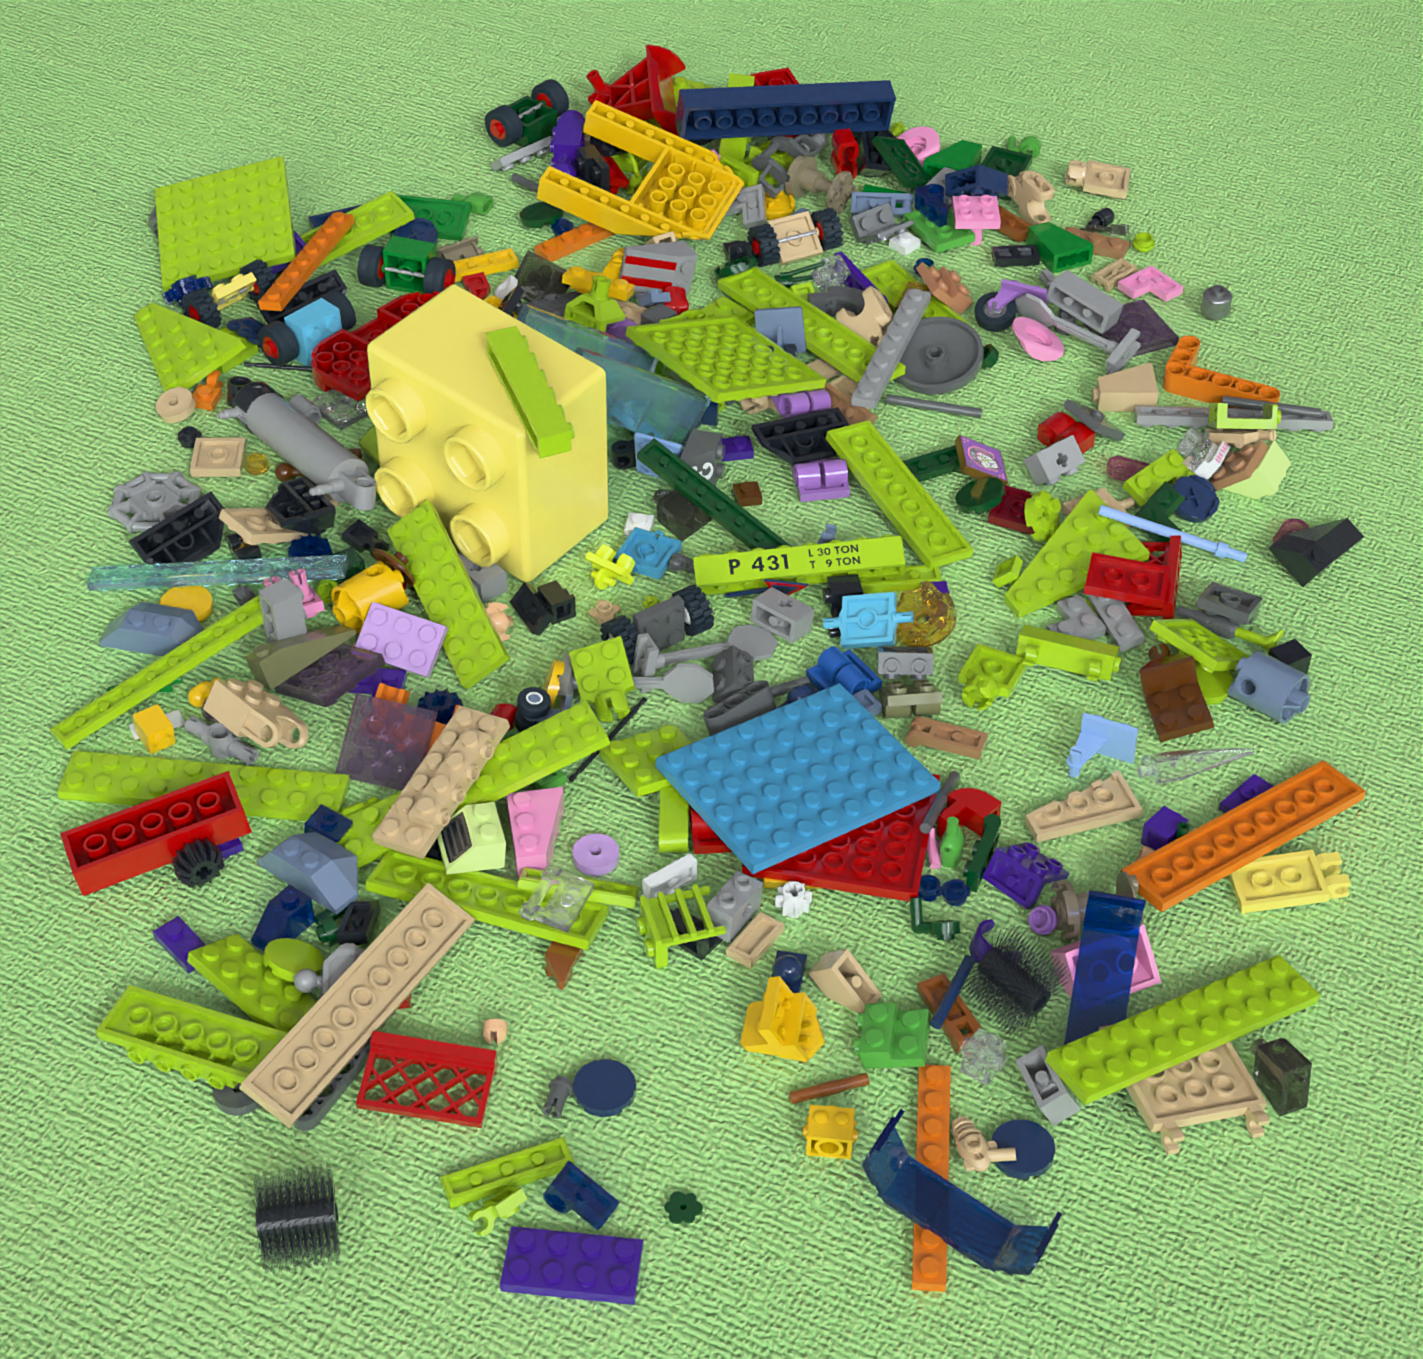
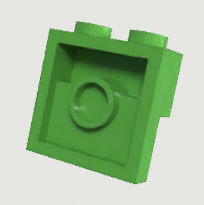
(892, 1036)

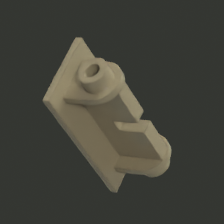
(465, 248)

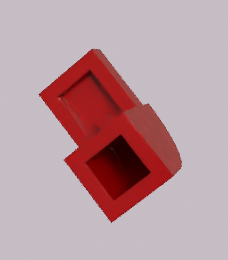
(970, 808)

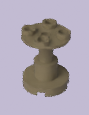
(806, 178)
(1072, 906)

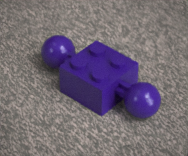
(566, 140)

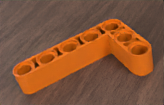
(1208, 386)

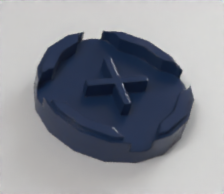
(418, 229)
(1199, 500)
(604, 1087)
(1032, 1146)

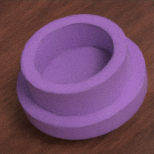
(1043, 920)

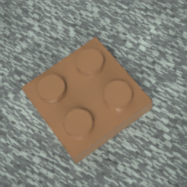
(1238, 465)

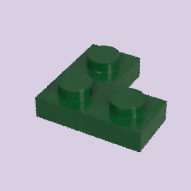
(1159, 508)

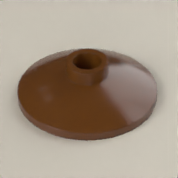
(396, 561)

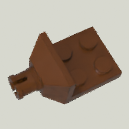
(1174, 695)

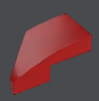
(477, 285)

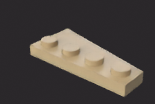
(1094, 807)

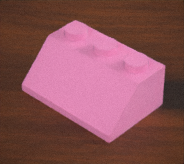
(1144, 973)

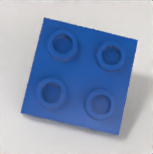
(843, 668)

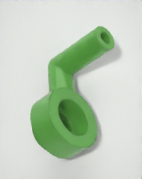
(1026, 143)

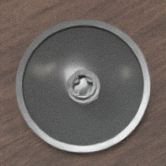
(941, 356)

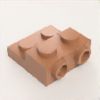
(946, 287)

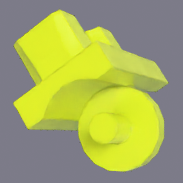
(608, 570)

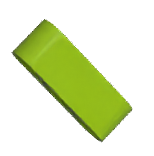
(673, 821)

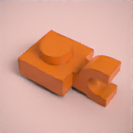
(209, 395)

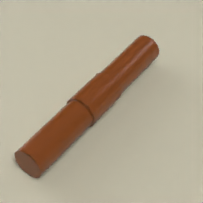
(828, 1088)

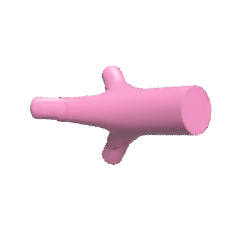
(933, 851)

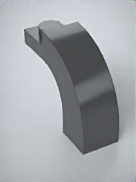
(838, 298)

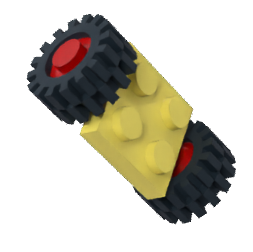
(253, 279)

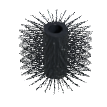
(1014, 981)
(297, 1218)

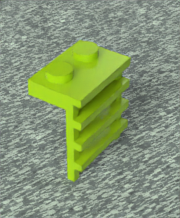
(659, 928)

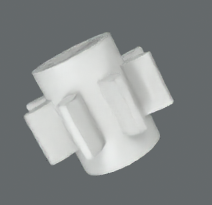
(793, 899)

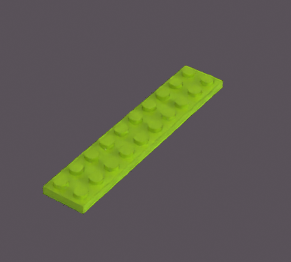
(823, 333)
(513, 766)
(260, 789)
(1181, 1029)

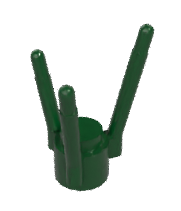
(787, 279)

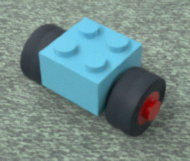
(306, 329)

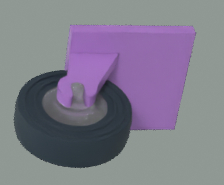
(998, 309)

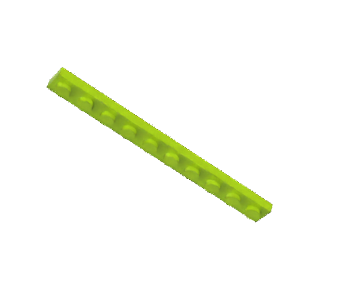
(158, 674)

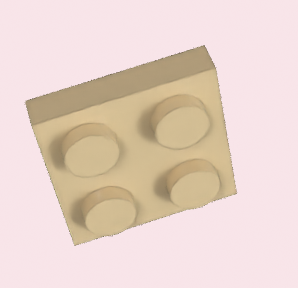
(218, 457)

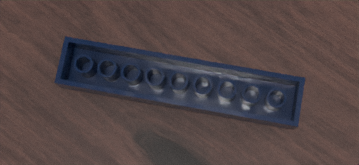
(784, 109)

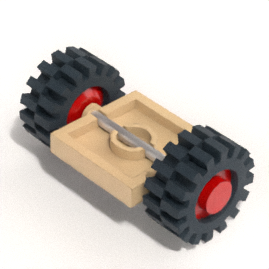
(795, 237)

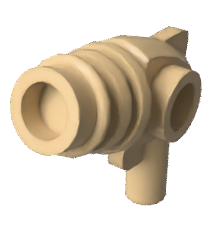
(975, 1149)

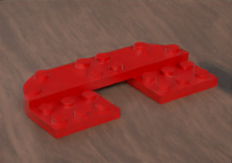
(343, 358)

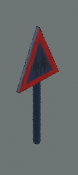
(785, 587)

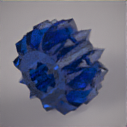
(309, 546)
(441, 702)

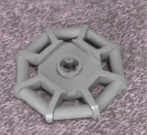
(142, 491)

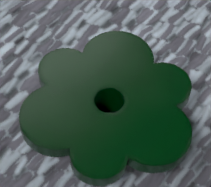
(683, 1207)

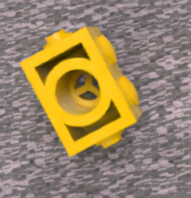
(830, 1131)

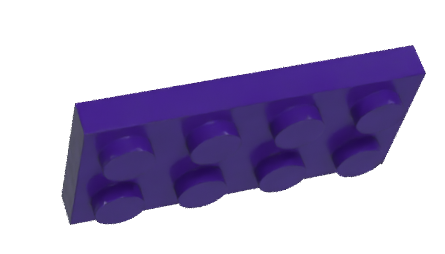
(572, 1265)

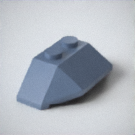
(151, 629)
(316, 868)

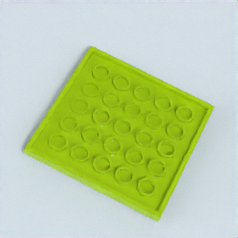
(225, 222)
(725, 358)

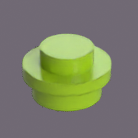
(1143, 242)

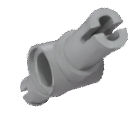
(221, 741)

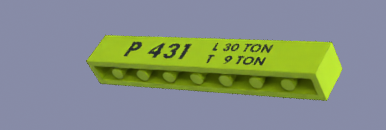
(799, 564)

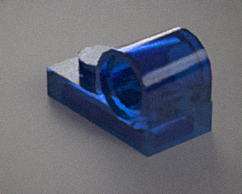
(930, 203)
(580, 1193)

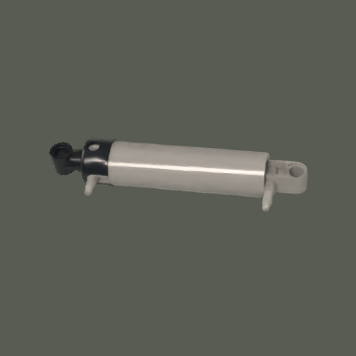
(300, 442)

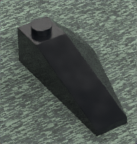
(1315, 548)

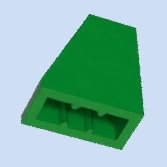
(956, 157)
(1059, 248)

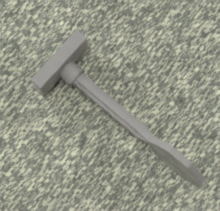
(1120, 353)
(749, 638)
(683, 681)

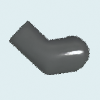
(681, 562)

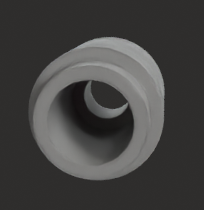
(306, 407)

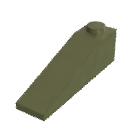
(283, 658)

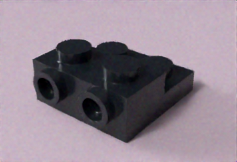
(592, 167)

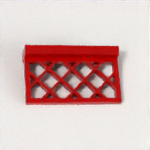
(1172, 558)
(438, 1056)

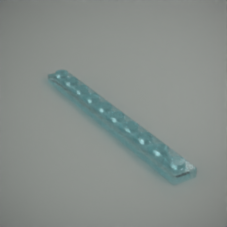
(214, 572)

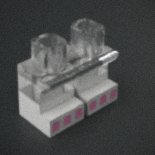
(1200, 453)

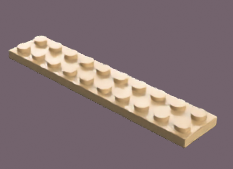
(356, 1006)

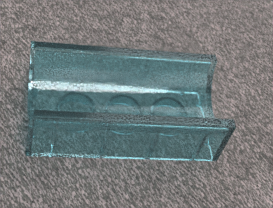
(634, 393)

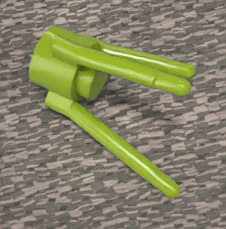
(637, 178)

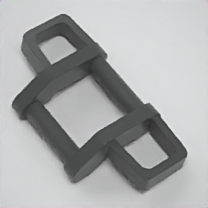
(769, 165)

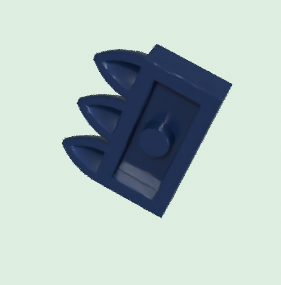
(246, 328)

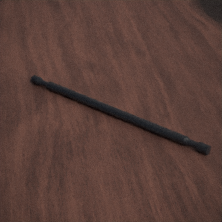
(273, 366)
(610, 736)

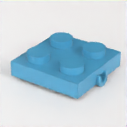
(649, 552)

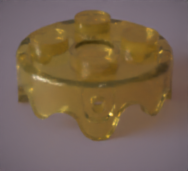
(926, 602)

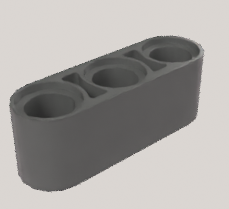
(740, 707)

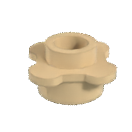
(604, 611)

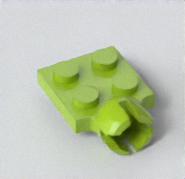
(989, 675)
(604, 677)

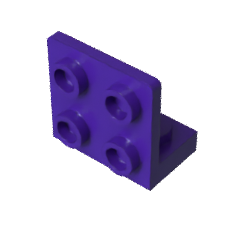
(1023, 872)

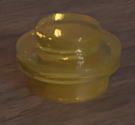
(257, 464)

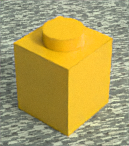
(154, 729)

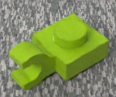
(500, 1205)

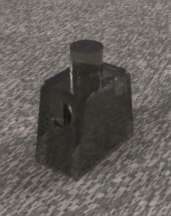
(679, 514)
(1281, 1074)

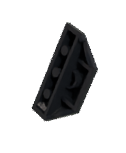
(869, 160)
(306, 295)
(800, 437)
(298, 510)
(183, 536)

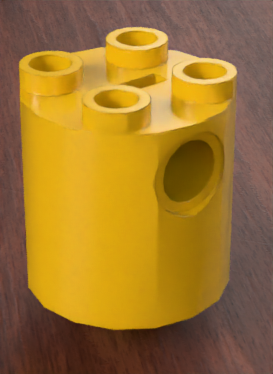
(374, 584)

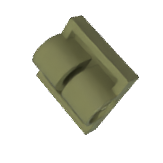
(898, 698)

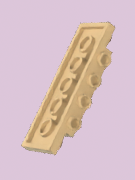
(441, 782)

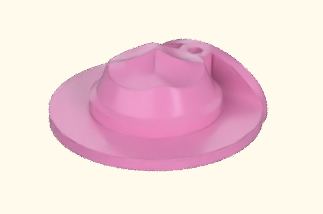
(922, 141)
(1037, 339)

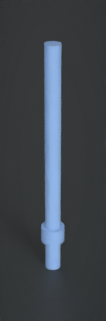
(1218, 549)

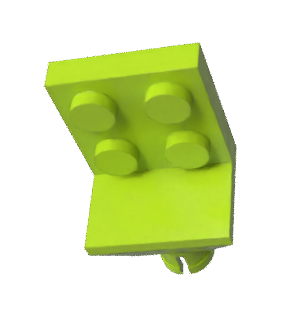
(595, 308)

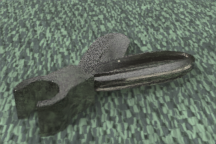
(1114, 229)

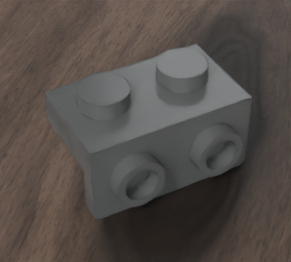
(731, 673)

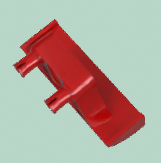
(643, 90)

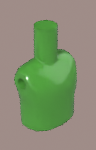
(480, 202)
(951, 844)

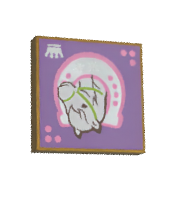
(980, 460)

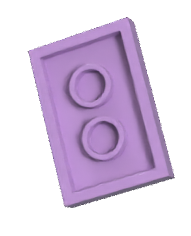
(402, 639)

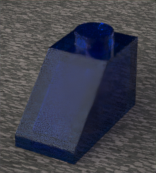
(284, 917)

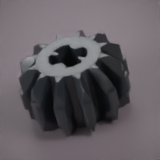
(198, 863)

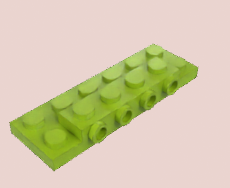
(187, 1037)

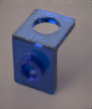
(328, 823)

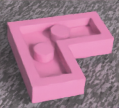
(1150, 280)

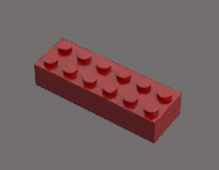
(153, 831)

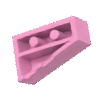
(534, 826)

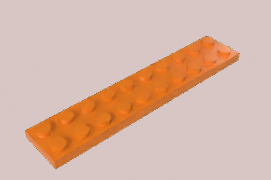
(1243, 835)

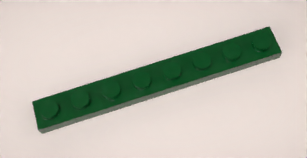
(708, 497)

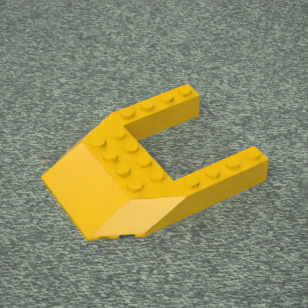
(680, 194)

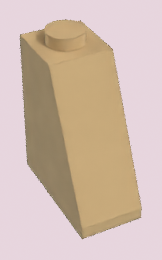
(1126, 389)

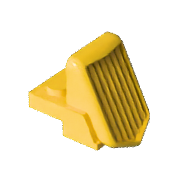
(782, 1024)

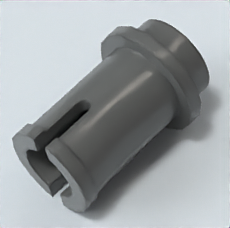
(560, 1089)

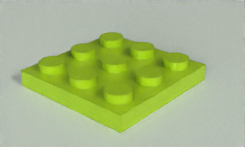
(1198, 641)
(636, 757)

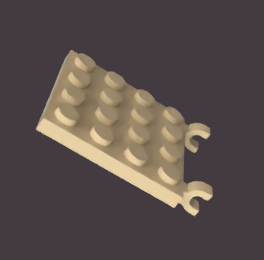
(1199, 1092)

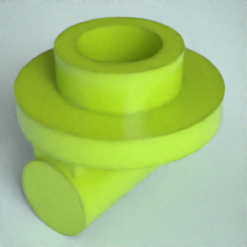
(324, 590)

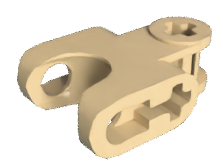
(1030, 192)
(872, 321)

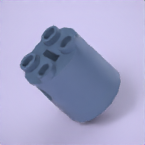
(1271, 687)

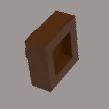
(747, 494)

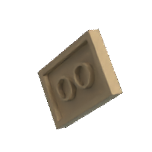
(257, 526)

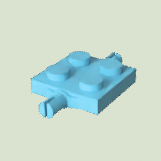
(868, 620)

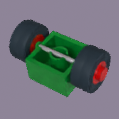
(405, 266)

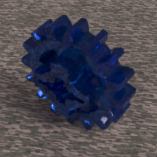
(185, 286)

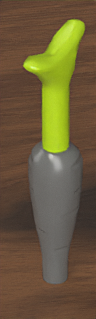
(1226, 629)

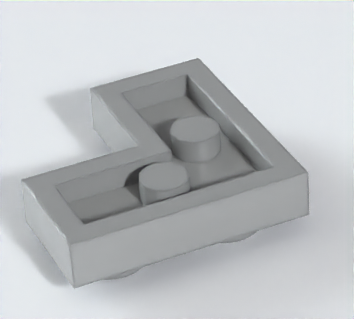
(751, 205)
(1078, 619)

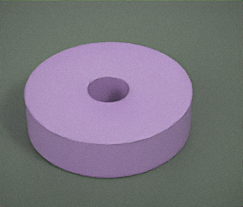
(598, 864)

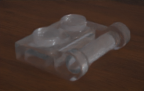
(564, 904)

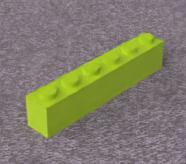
(529, 392)

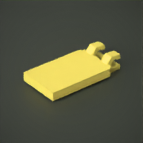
(1289, 881)

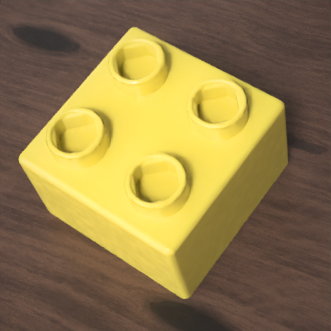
(460, 444)

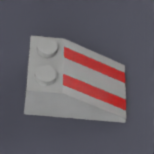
(659, 266)

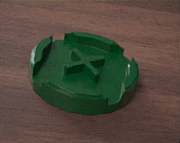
(539, 213)
(735, 266)
(980, 495)

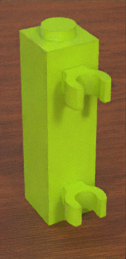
(1068, 653)

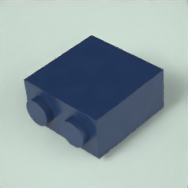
(976, 182)

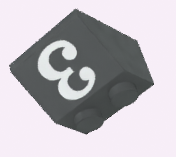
(705, 454)

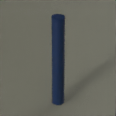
(952, 992)

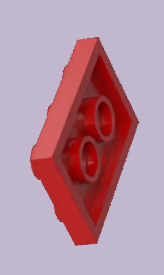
(1127, 580)

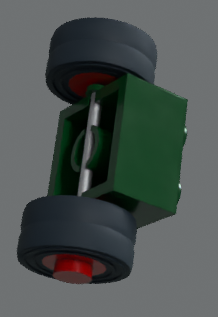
(529, 117)

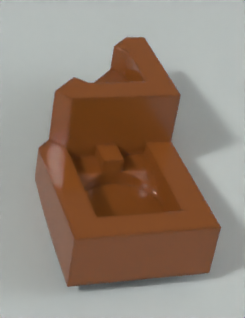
(560, 962)

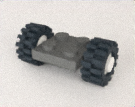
(663, 622)

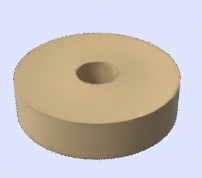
(175, 405)

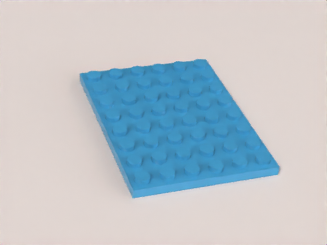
(796, 777)

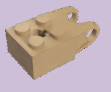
(254, 713)

